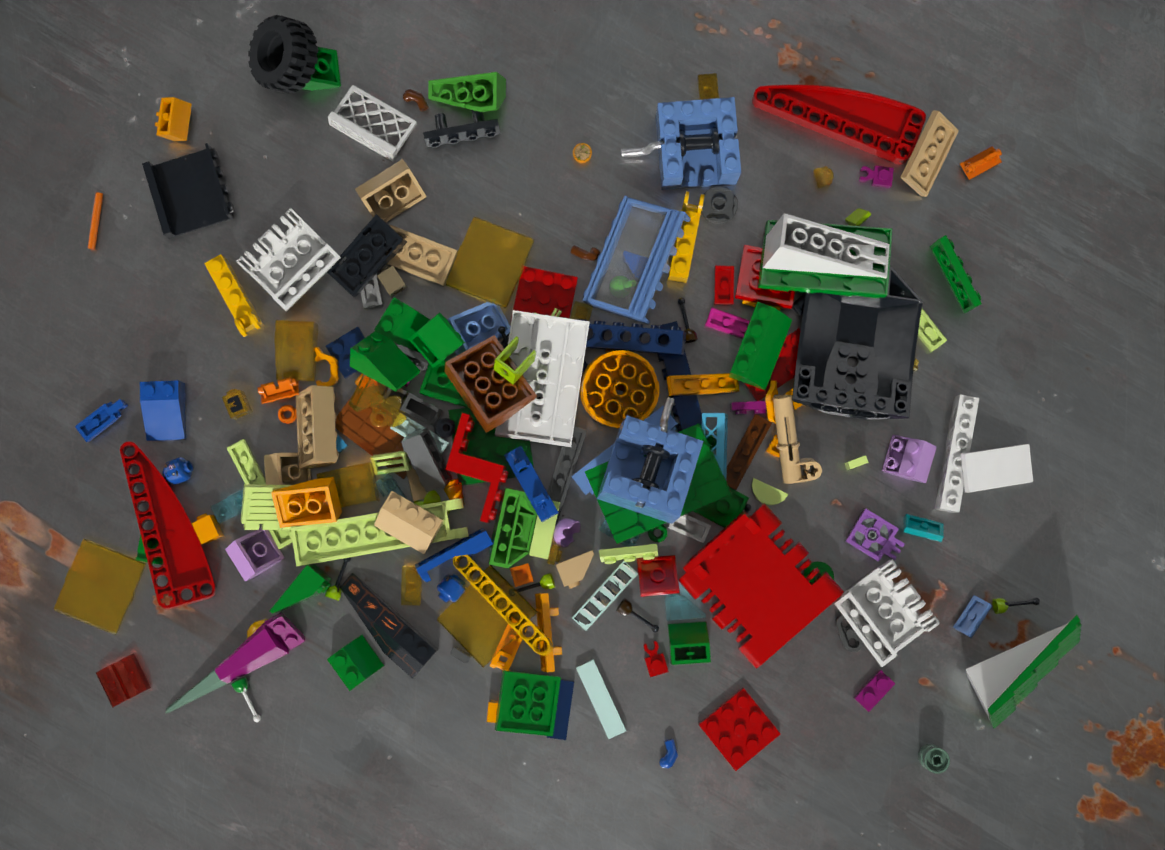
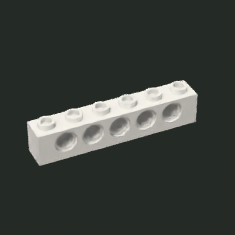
(958, 442)

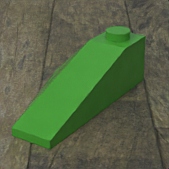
(473, 92)

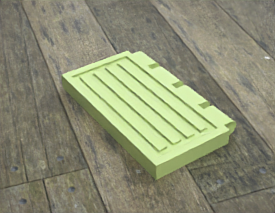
(259, 507)

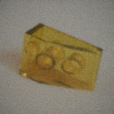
(295, 349)
(354, 484)

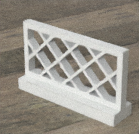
(364, 136)

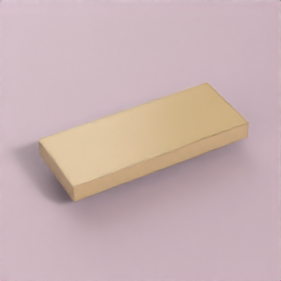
(417, 490)

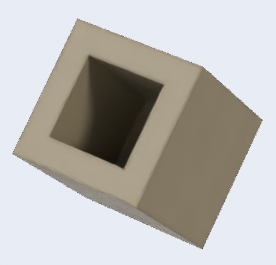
(391, 281)

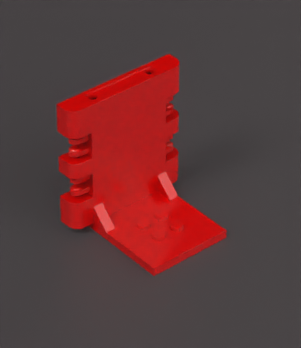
(758, 584)

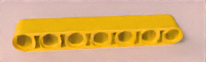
(511, 607)

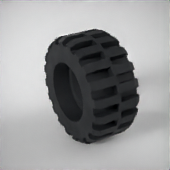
(299, 56)

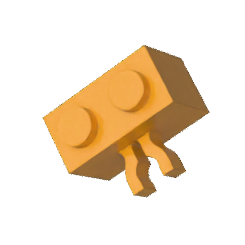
(173, 119)

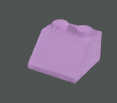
(254, 553)

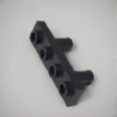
(469, 132)

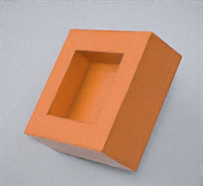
(521, 574)

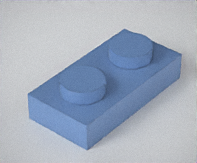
(972, 616)

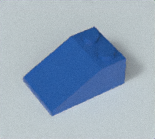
(163, 410)

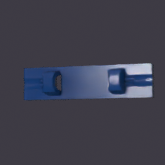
(531, 484)

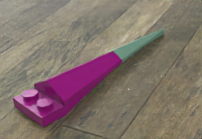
(265, 645)

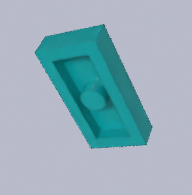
(923, 527)

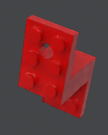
(476, 468)

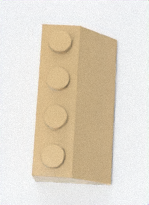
(316, 427)

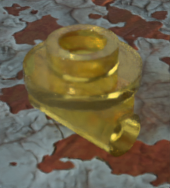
(823, 176)

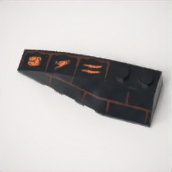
(389, 629)

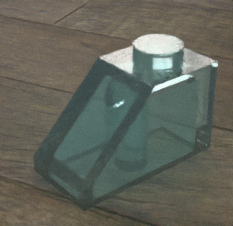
(681, 608)

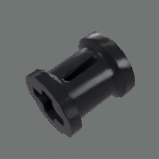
(798, 305)

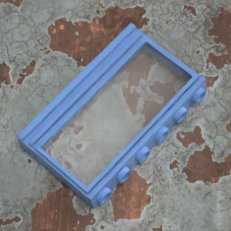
(634, 259)

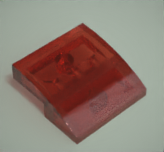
(123, 680)

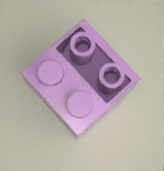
(909, 458)

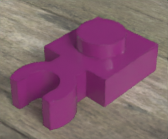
(880, 176)

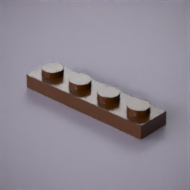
(746, 450)

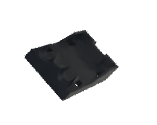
(366, 255)

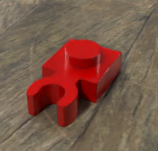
(655, 662)

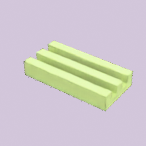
(404, 460)

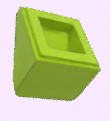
(858, 217)

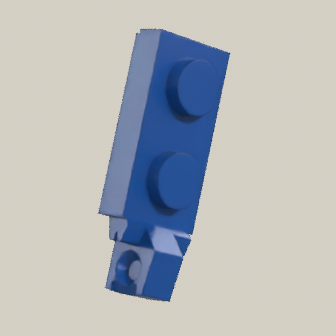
(100, 419)

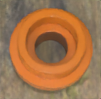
(281, 414)

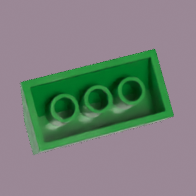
(761, 346)

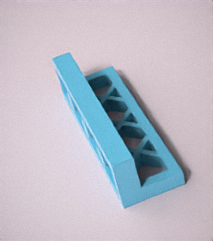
(722, 431)

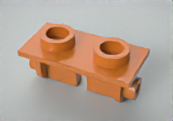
(981, 162)
(287, 388)

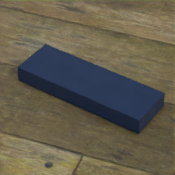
(563, 710)

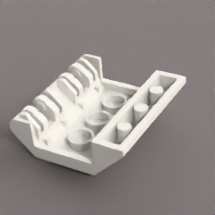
(290, 261)
(885, 612)

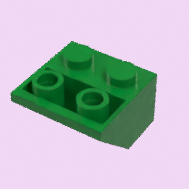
(436, 340)
(689, 643)

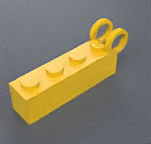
(682, 260)
(233, 294)

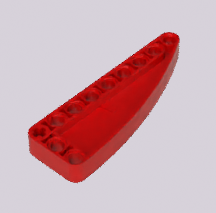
(861, 112)
(178, 543)

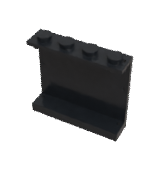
(189, 192)

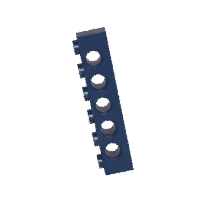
(675, 346)

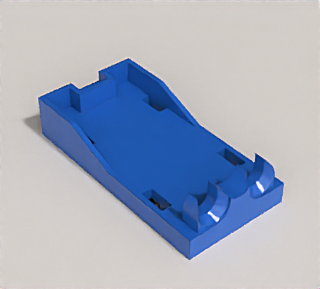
(469, 545)

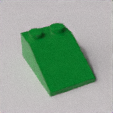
(400, 323)
(382, 361)
(306, 585)

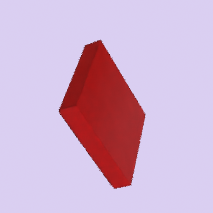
(658, 576)

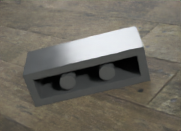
(426, 460)

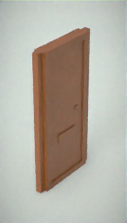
(369, 437)

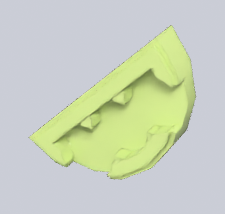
(767, 494)

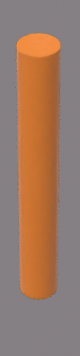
(95, 221)

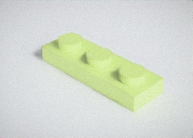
(628, 554)

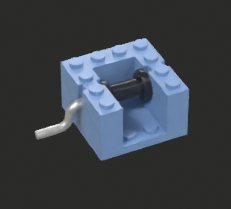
(695, 143)
(651, 483)

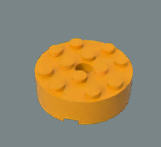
(599, 390)

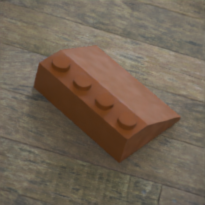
(483, 389)

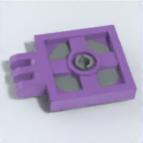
(874, 536)

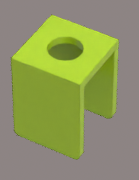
(512, 375)

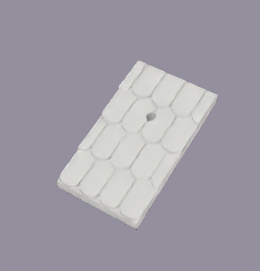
(552, 376)

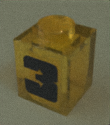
(236, 404)

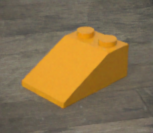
(307, 503)

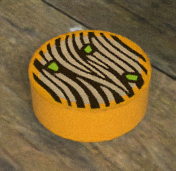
(582, 153)

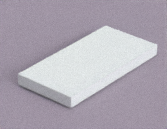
(996, 468)

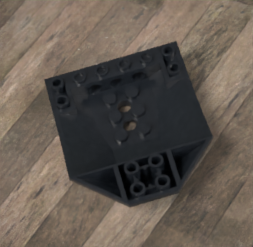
(874, 332)

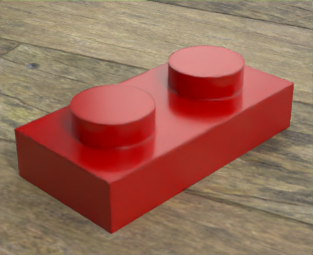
(724, 285)

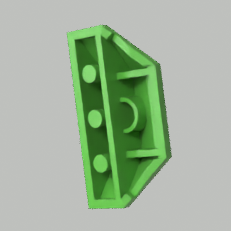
(512, 529)

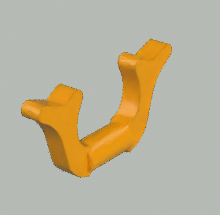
(333, 367)
(769, 401)

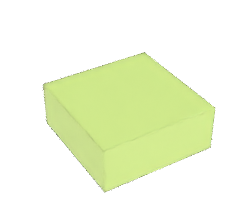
(856, 462)

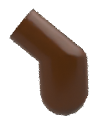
(584, 254)

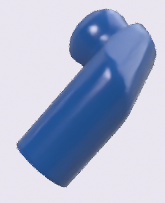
(671, 756)

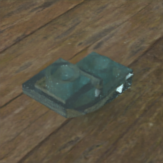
(228, 508)

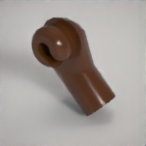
(416, 96)

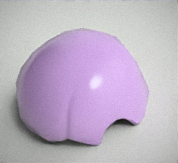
(564, 531)

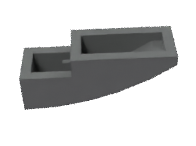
(415, 406)

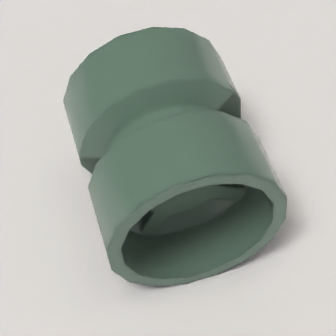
(934, 758)

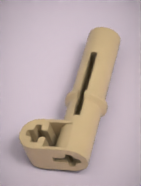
(791, 465)

